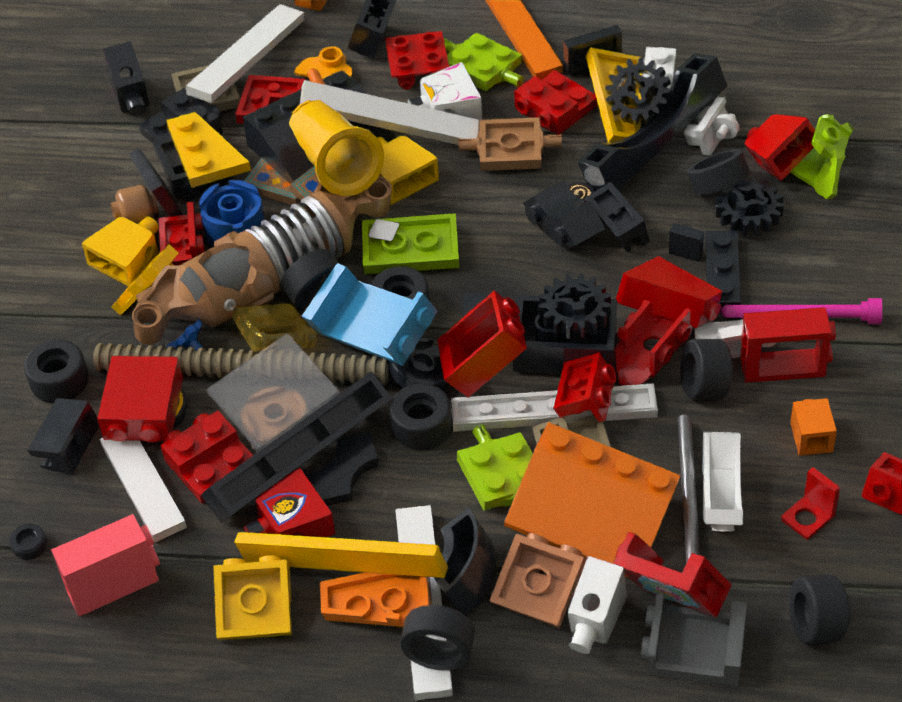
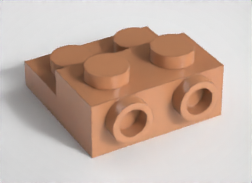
(538, 579)

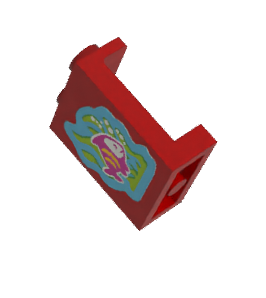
(697, 587)

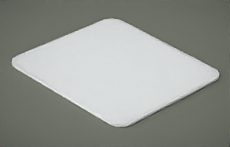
(383, 230)

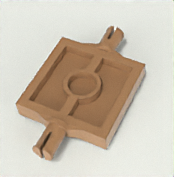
(510, 144)

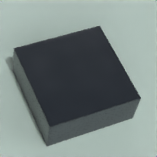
(686, 242)

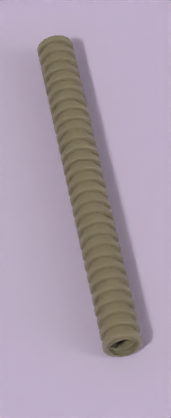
(223, 362)

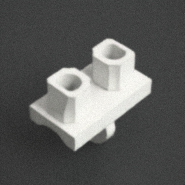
(712, 127)

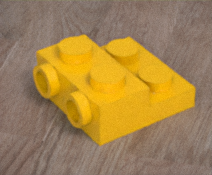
(252, 598)

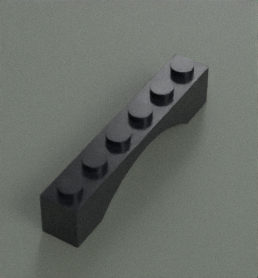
(692, 88)

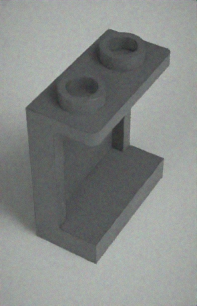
(694, 644)

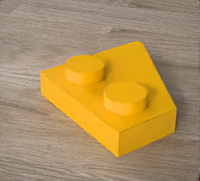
(145, 279)

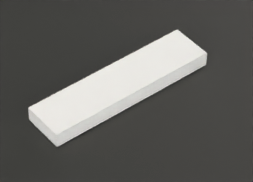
(144, 487)

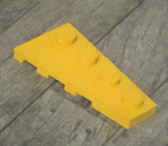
(601, 65)

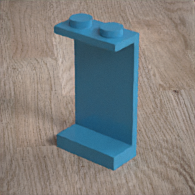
(369, 316)

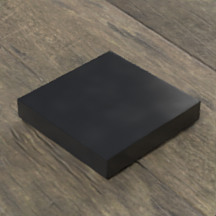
(155, 183)

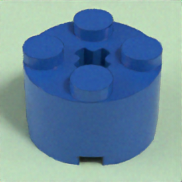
(230, 209)

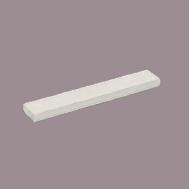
(244, 53)
(392, 114)
(537, 408)
(416, 526)

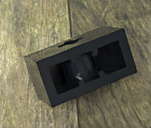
(371, 27)

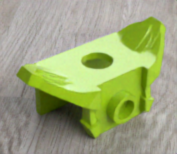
(824, 161)

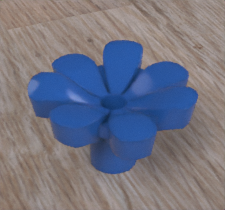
(189, 338)

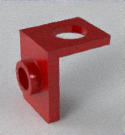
(819, 498)

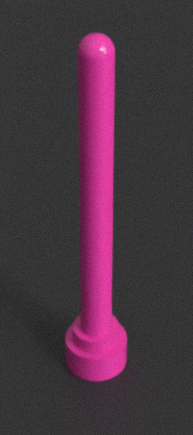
(867, 311)

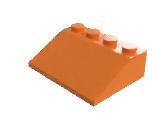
(589, 495)

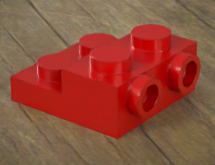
(555, 101)
(204, 452)

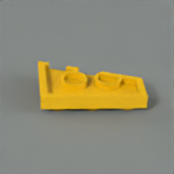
(204, 151)

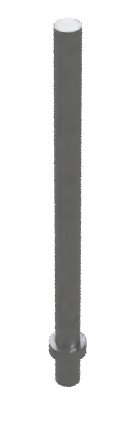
(688, 486)

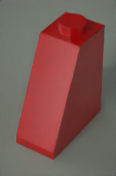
(670, 292)

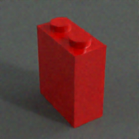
(140, 398)

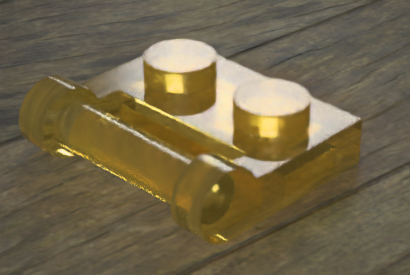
(268, 323)

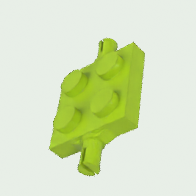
(485, 61)
(495, 467)

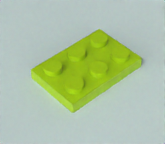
(419, 243)

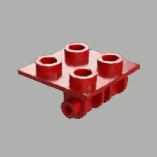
(416, 56)

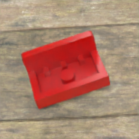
(182, 235)

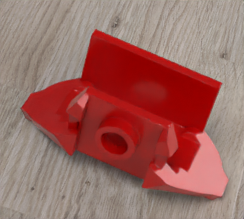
(633, 361)

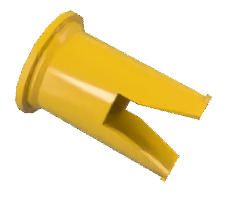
(343, 154)

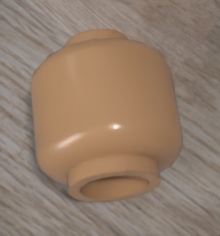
(134, 204)

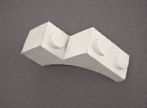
(722, 480)

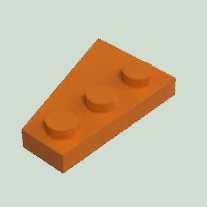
(374, 598)

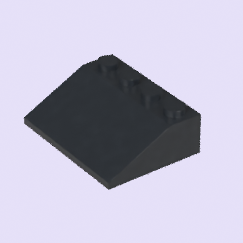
(273, 139)

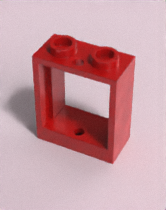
(786, 327)
(471, 371)

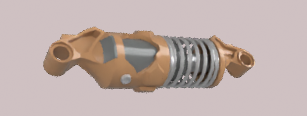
(250, 264)

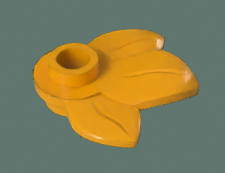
(329, 62)

